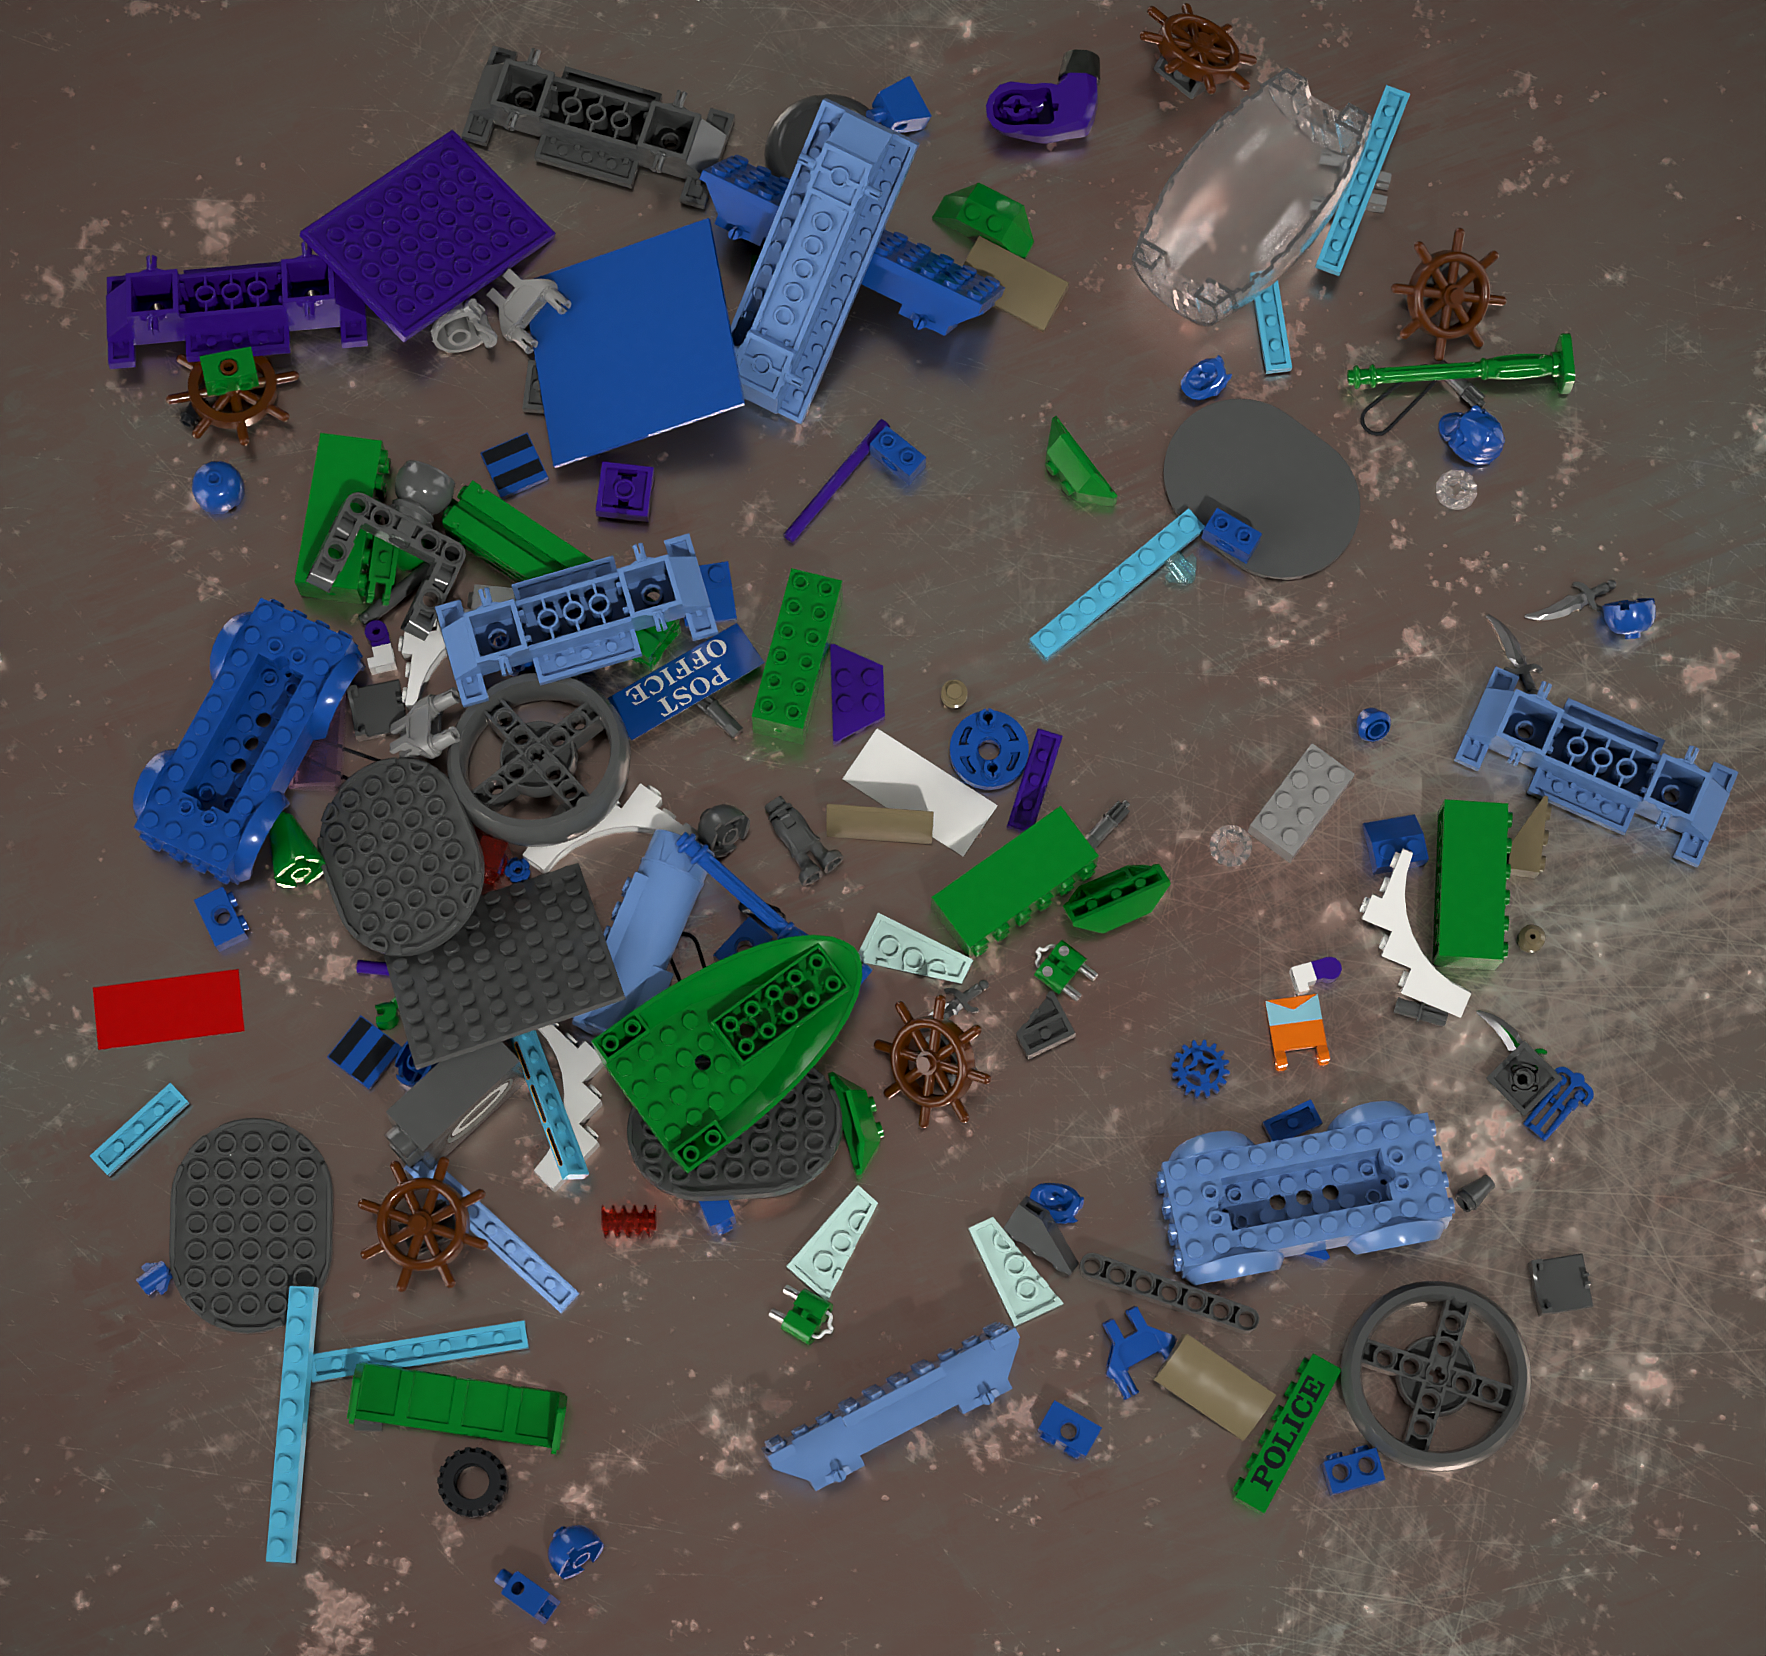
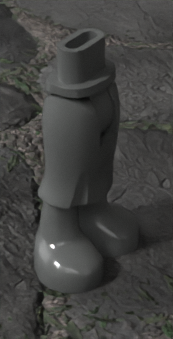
(800, 839)

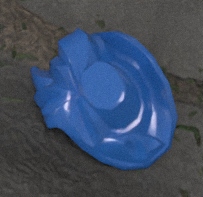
(1205, 379)
(1059, 1200)

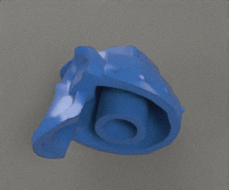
(1473, 435)

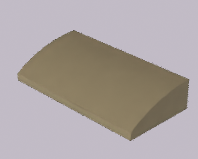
(1029, 290)
(880, 824)
(1214, 1386)

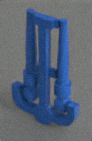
(1576, 1080)

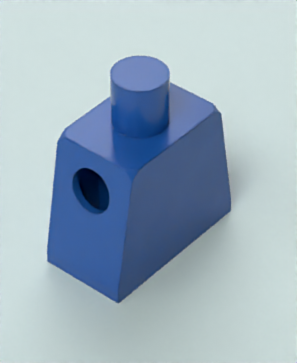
(900, 107)
(533, 1598)

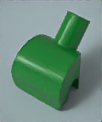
(389, 1015)

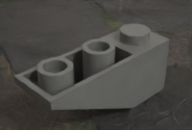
(1039, 1232)

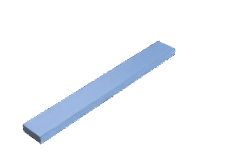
(508, 1245)

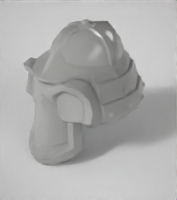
(463, 328)

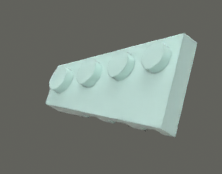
(906, 950)
(828, 1250)
(1015, 1279)

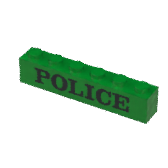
(1286, 1434)

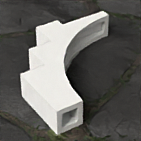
(428, 654)
(638, 814)
(1423, 979)
(580, 1101)

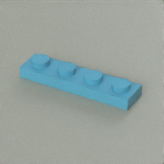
(1273, 331)
(139, 1129)

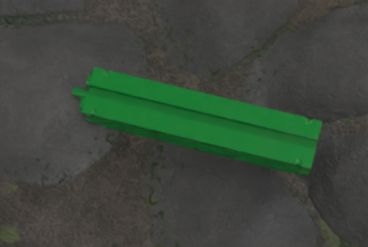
(528, 550)

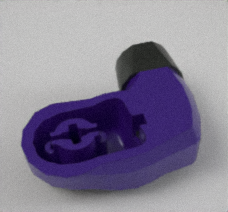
(1049, 110)

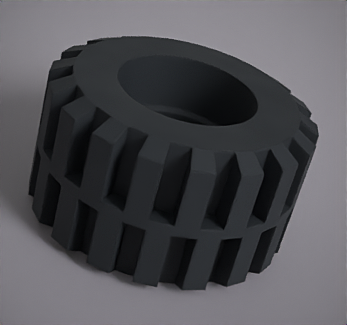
(456, 1465)

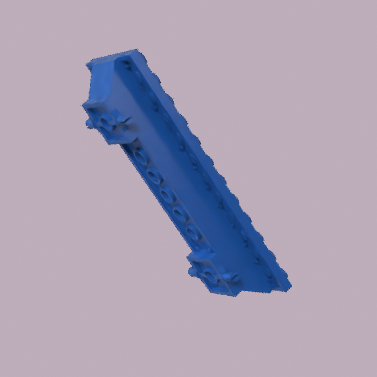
(927, 285)

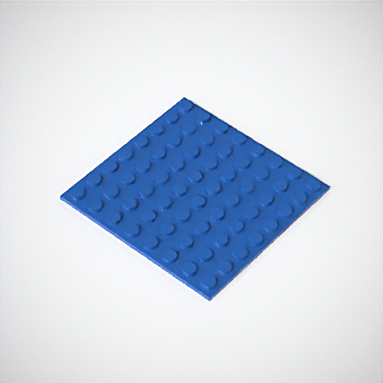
(637, 346)

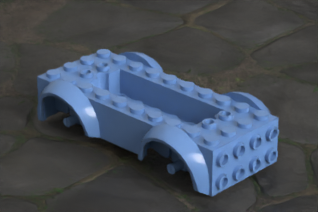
(1372, 1153)

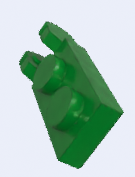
(381, 569)

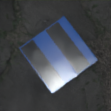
(514, 466)
(364, 1052)

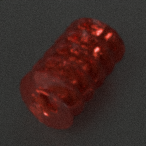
(628, 1222)

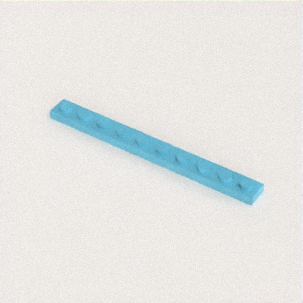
(292, 1424)

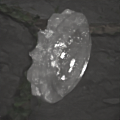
(1445, 493)
(1234, 834)

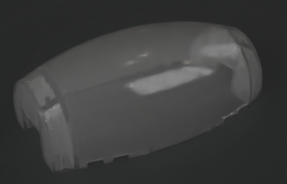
(1249, 199)

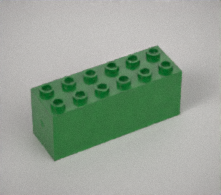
(340, 469)
(797, 656)
(1015, 883)
(1471, 885)

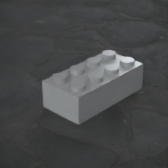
(1301, 803)

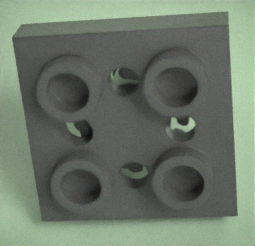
(1524, 1098)

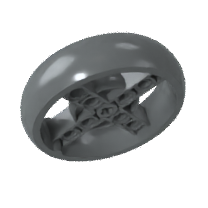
(583, 809)
(1508, 1399)

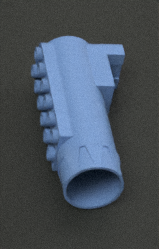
(647, 927)

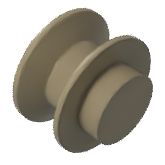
(954, 693)
(1531, 938)

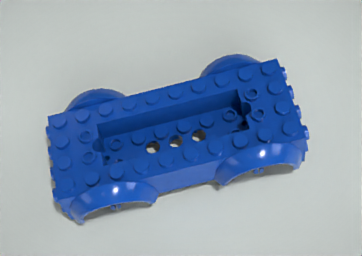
(259, 665)

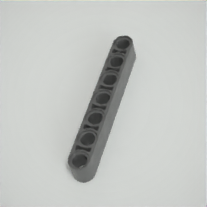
(1182, 1291)

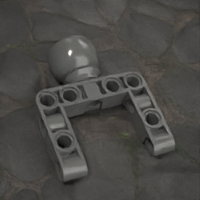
(420, 495)

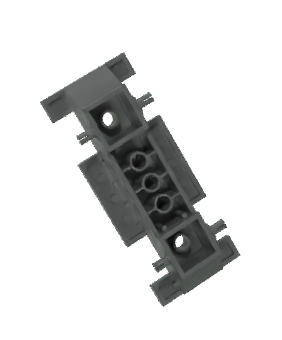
(597, 123)

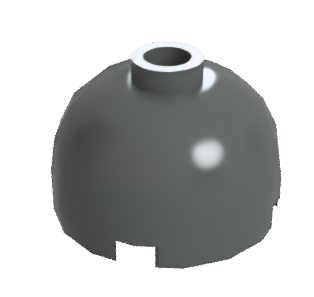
(721, 828)

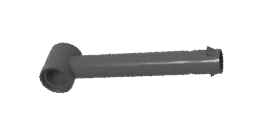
(399, 591)

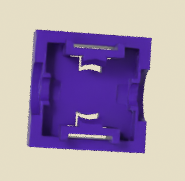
(632, 489)

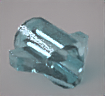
(1181, 569)

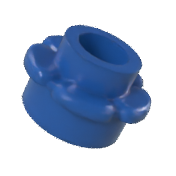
(520, 876)

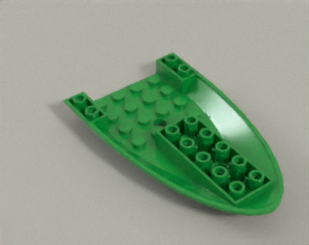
(657, 1043)

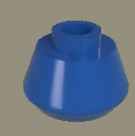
(1373, 724)

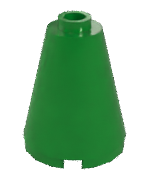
(293, 853)

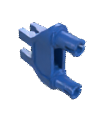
(1133, 1348)

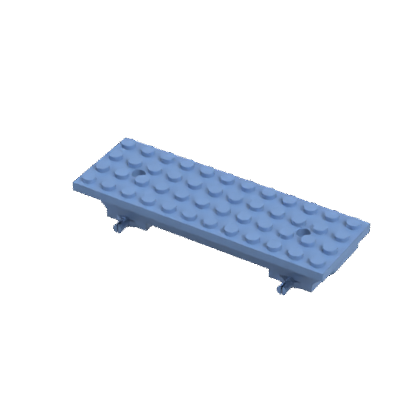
(817, 256)

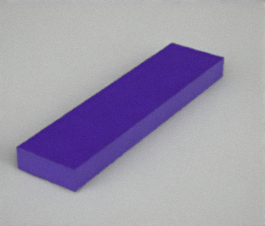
(1034, 780)

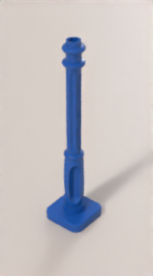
(744, 894)

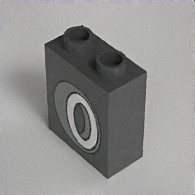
(452, 1103)

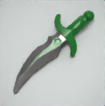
(1507, 1033)

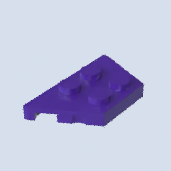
(856, 692)

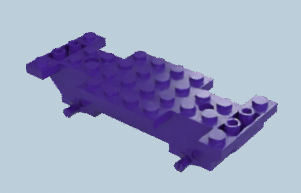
(230, 308)

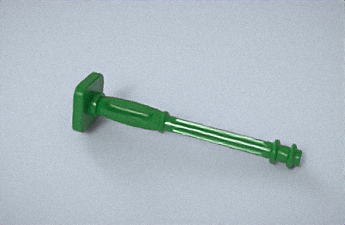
(1506, 367)

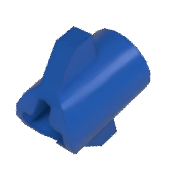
(155, 1278)

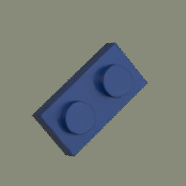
(1293, 1122)

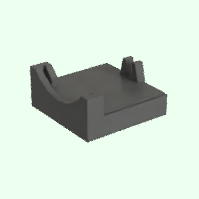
(375, 708)
(1560, 1284)

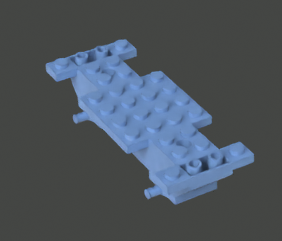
(575, 618)
(1597, 764)
(958, 1378)

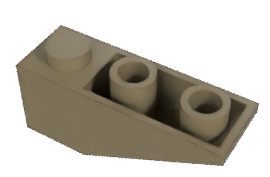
(1527, 846)

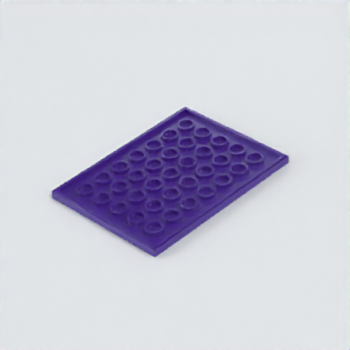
(427, 235)

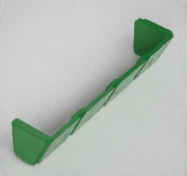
(457, 1405)

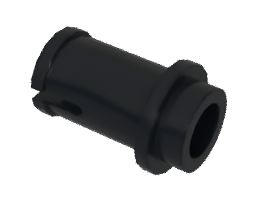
(190, 417)

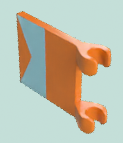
(1296, 1025)

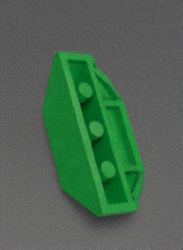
(987, 214)
(1075, 469)
(1117, 897)
(859, 1126)

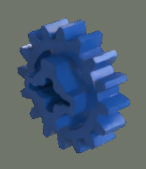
(1189, 1072)

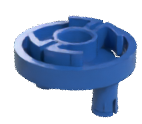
(988, 728)

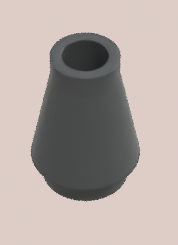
(1473, 1194)

